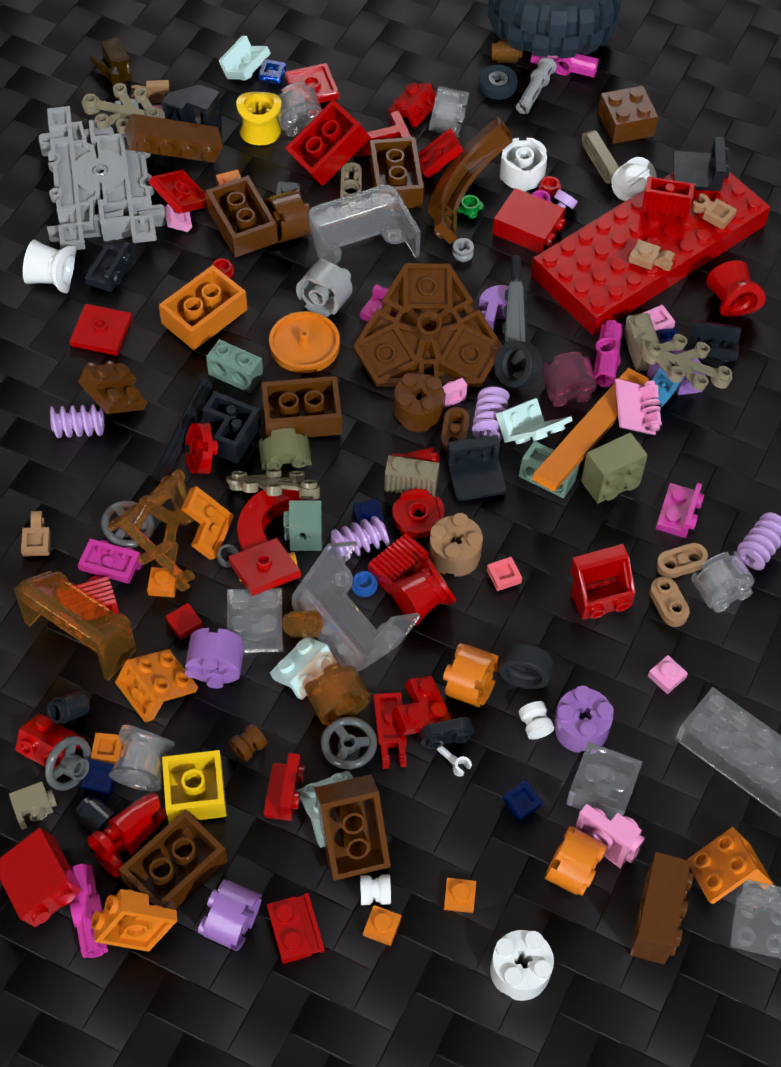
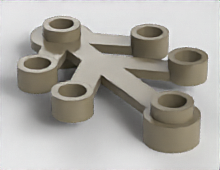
(92, 105)
(660, 354)
(273, 483)

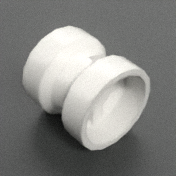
(536, 720)
(375, 889)

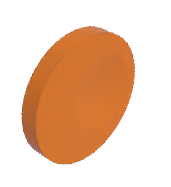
(304, 342)

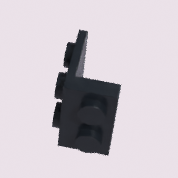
(703, 169)
(475, 467)

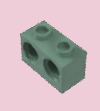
(235, 366)
(533, 460)

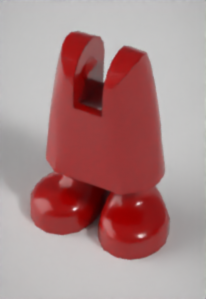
(127, 832)

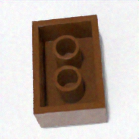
(398, 165)
(241, 216)
(303, 404)
(352, 827)
(174, 862)
(662, 908)

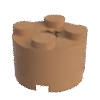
(455, 545)

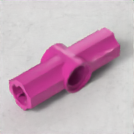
(579, 64)
(608, 353)
(82, 910)

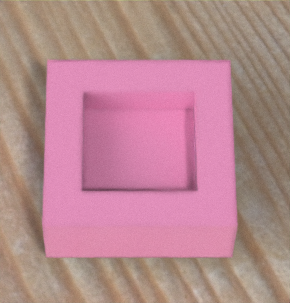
(176, 220)
(661, 318)
(454, 392)
(667, 674)

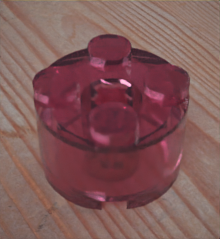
(569, 378)

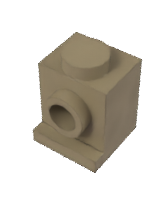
(32, 803)

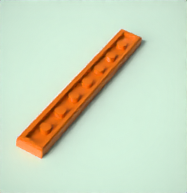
(583, 436)

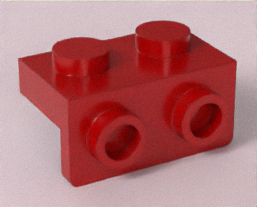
(414, 102)
(39, 738)
(282, 788)

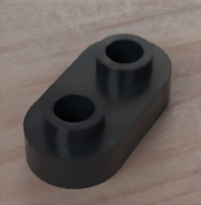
(445, 732)

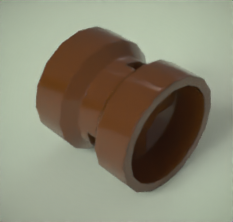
(247, 742)

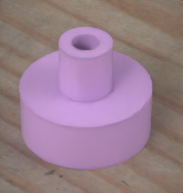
(565, 200)

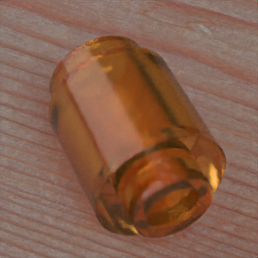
(504, 53)
(303, 623)

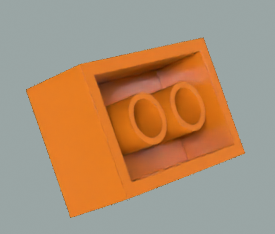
(203, 307)

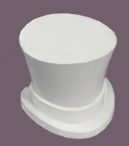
(49, 265)

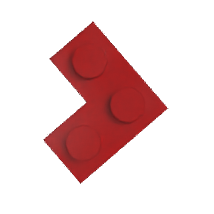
(426, 706)

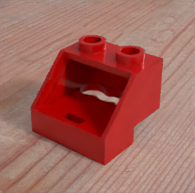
(607, 595)

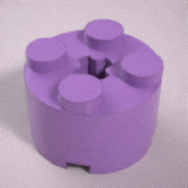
(214, 657)
(583, 718)
(230, 914)

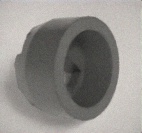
(222, 553)

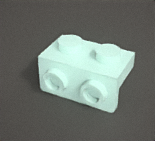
(243, 59)
(303, 665)

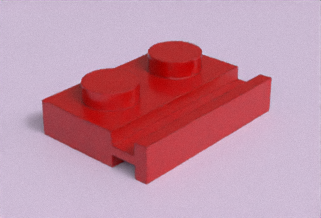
(439, 153)
(295, 928)

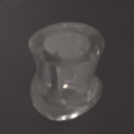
(140, 759)

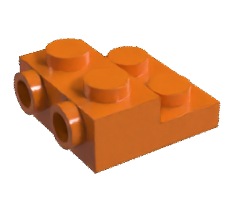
(131, 921)

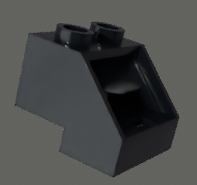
(191, 98)

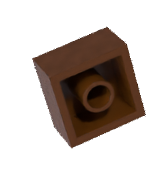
(627, 114)

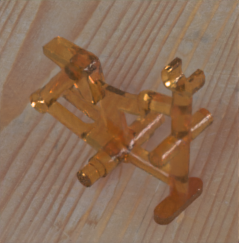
(151, 505)

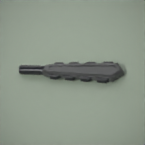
(515, 311)

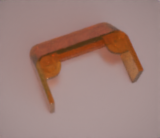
(79, 616)

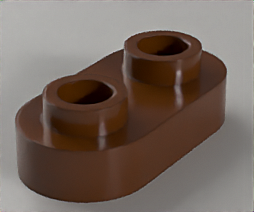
(453, 431)

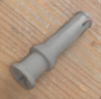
(539, 79)

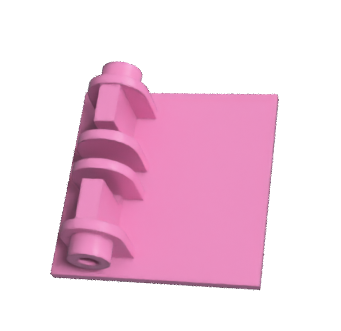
(638, 406)

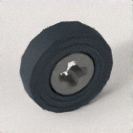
(494, 90)

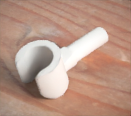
(455, 761)

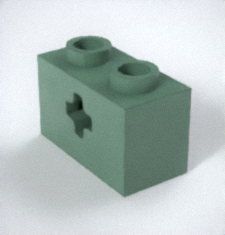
(304, 525)

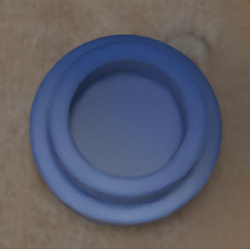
(364, 584)

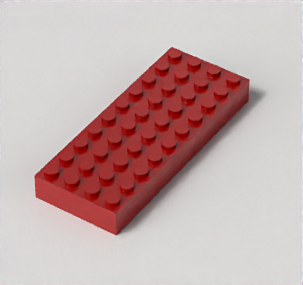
(592, 267)

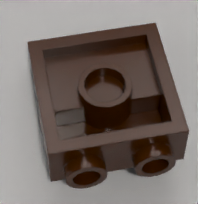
(112, 387)

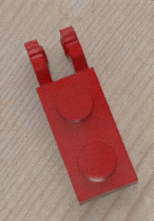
(387, 729)

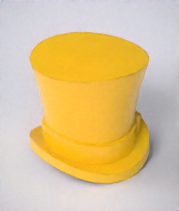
(259, 117)

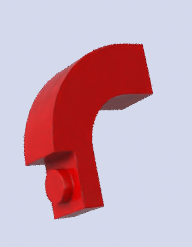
(259, 513)

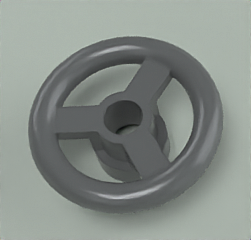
(120, 537)
(346, 755)
(71, 764)

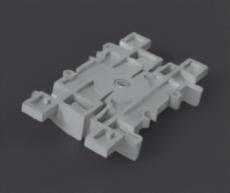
(78, 187)

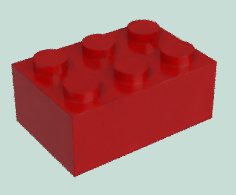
(327, 142)

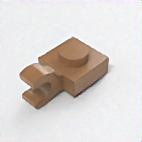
(156, 90)
(648, 255)
(36, 538)

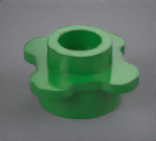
(470, 206)

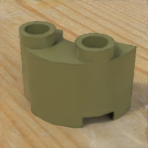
(284, 447)

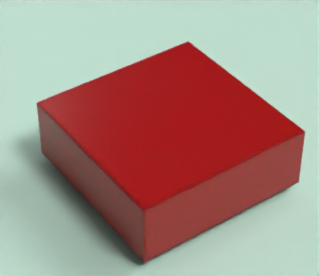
(184, 621)

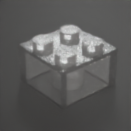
(256, 619)
(604, 780)

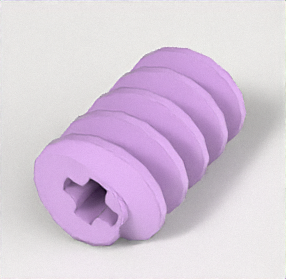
(490, 401)
(77, 421)
(364, 534)
(761, 541)

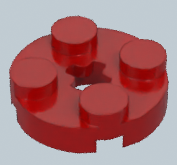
(201, 448)
(417, 500)

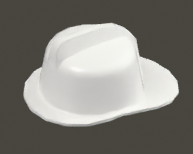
(632, 177)

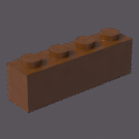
(173, 138)

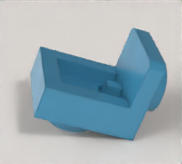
(666, 387)

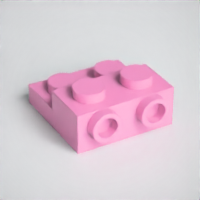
(619, 835)

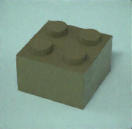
(614, 468)

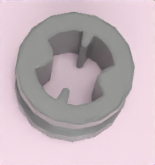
(467, 253)

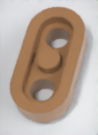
(680, 561)
(668, 599)

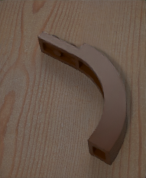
(461, 174)

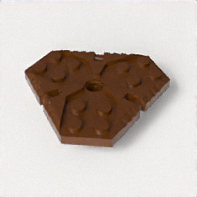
(400, 345)

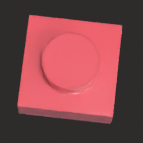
(504, 573)

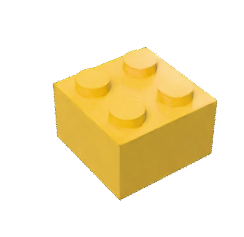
(194, 784)

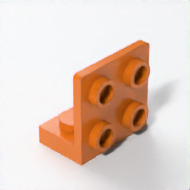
(152, 680)
(726, 865)

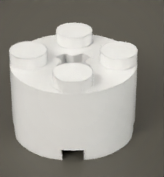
(523, 164)
(532, 951)

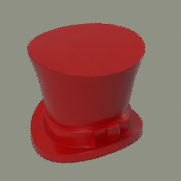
(735, 289)
(421, 591)

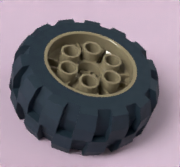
(555, 25)

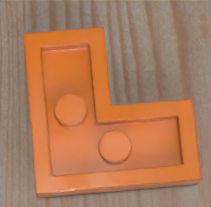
(213, 521)

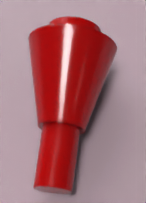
(424, 454)

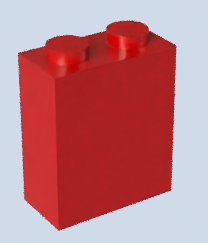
(529, 221)
(38, 878)

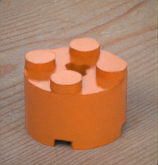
(471, 675)
(575, 861)

